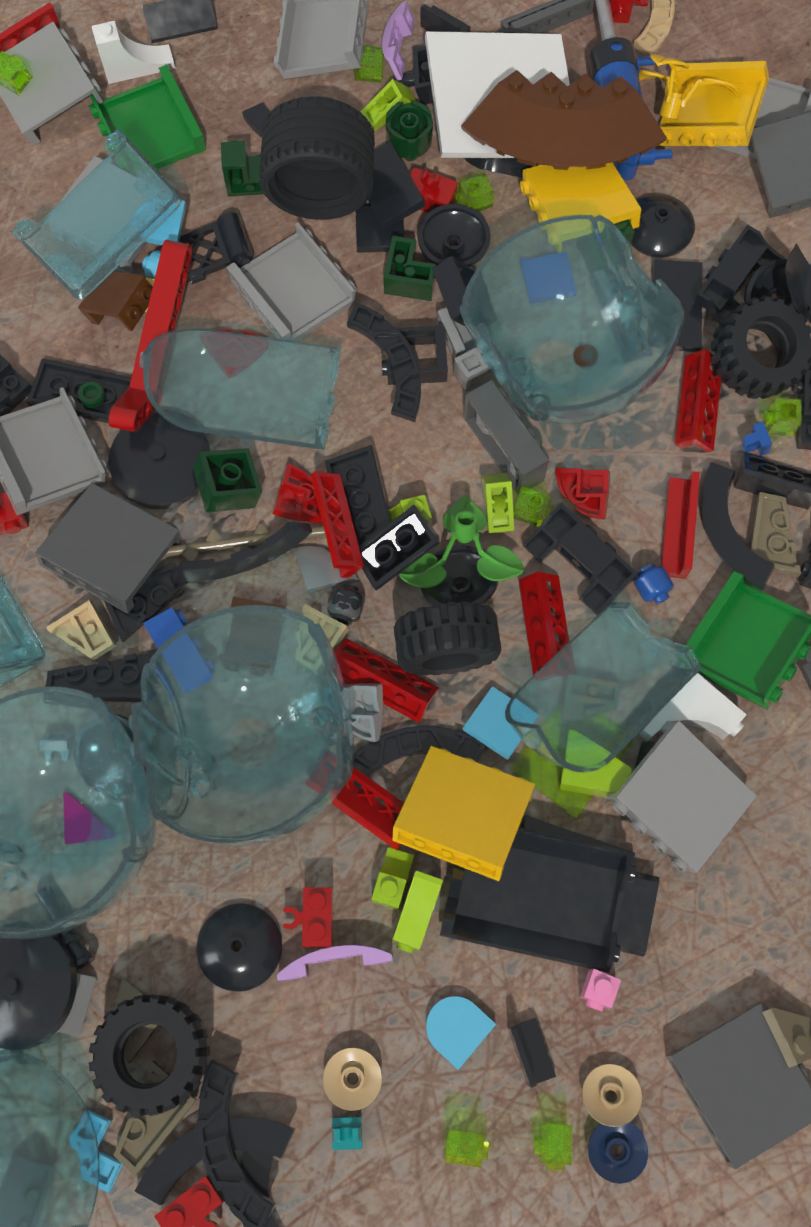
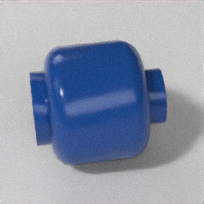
(653, 584)

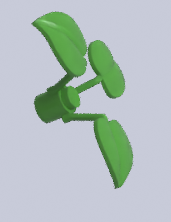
(464, 523)

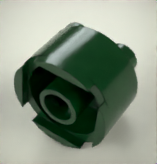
(409, 129)

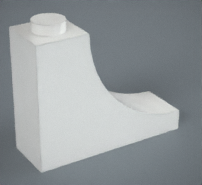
(125, 58)
(699, 706)

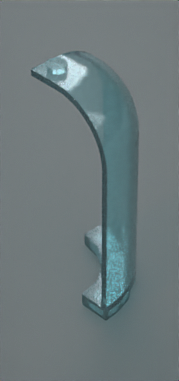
(243, 385)
(599, 690)

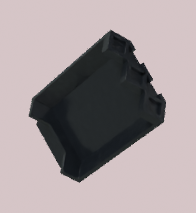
(555, 902)

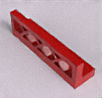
(28, 26)
(695, 398)
(337, 523)
(680, 525)
(538, 617)
(397, 694)
(365, 810)

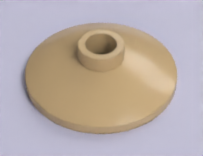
(619, 1082)
(348, 1095)

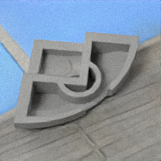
(318, 569)
(366, 709)

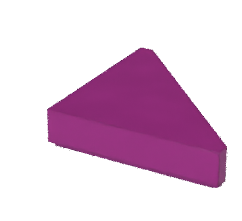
(76, 820)

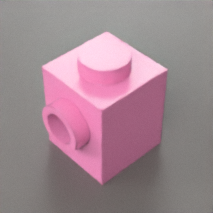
(600, 990)

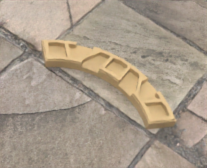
(657, 28)

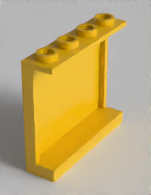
(715, 113)
(579, 192)
(463, 812)

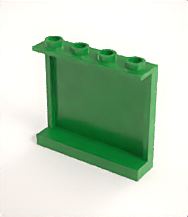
(153, 120)
(751, 642)

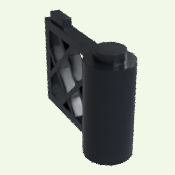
(231, 242)

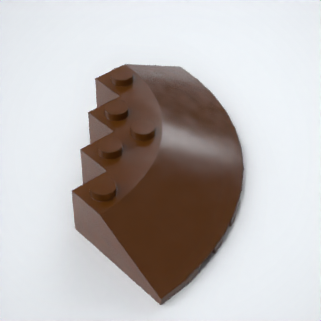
(564, 123)

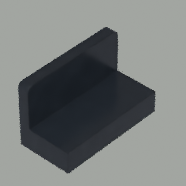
(437, 20)
(531, 1052)

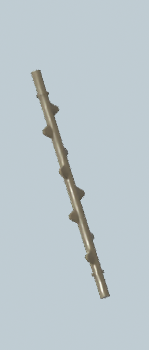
(215, 542)

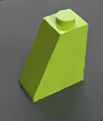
(598, 782)
(417, 912)

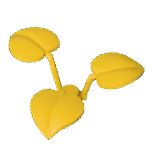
(672, 101)

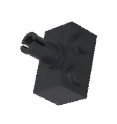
(420, 76)

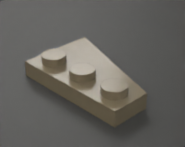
(772, 534)
(147, 1133)

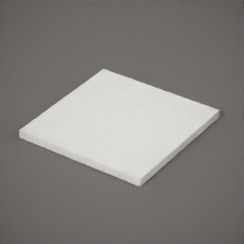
(470, 65)

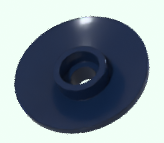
(628, 1163)

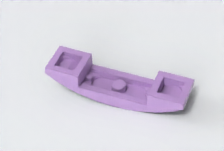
(398, 27)
(298, 968)

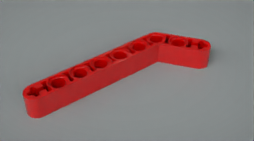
(161, 317)

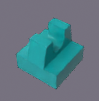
(346, 1133)

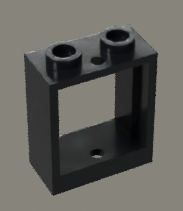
(452, 280)
(424, 336)

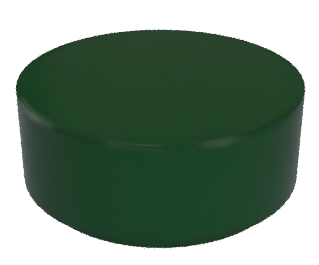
(91, 394)

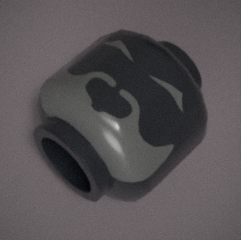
(346, 604)

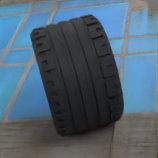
(317, 158)

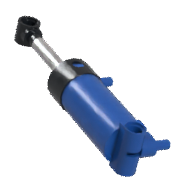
(608, 61)

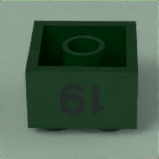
(227, 480)

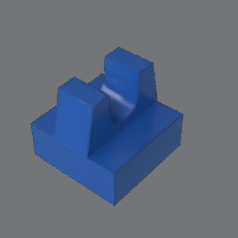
(757, 440)

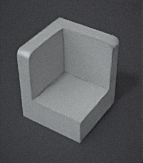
(468, 367)

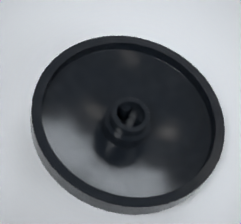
(156, 463)
(35, 990)

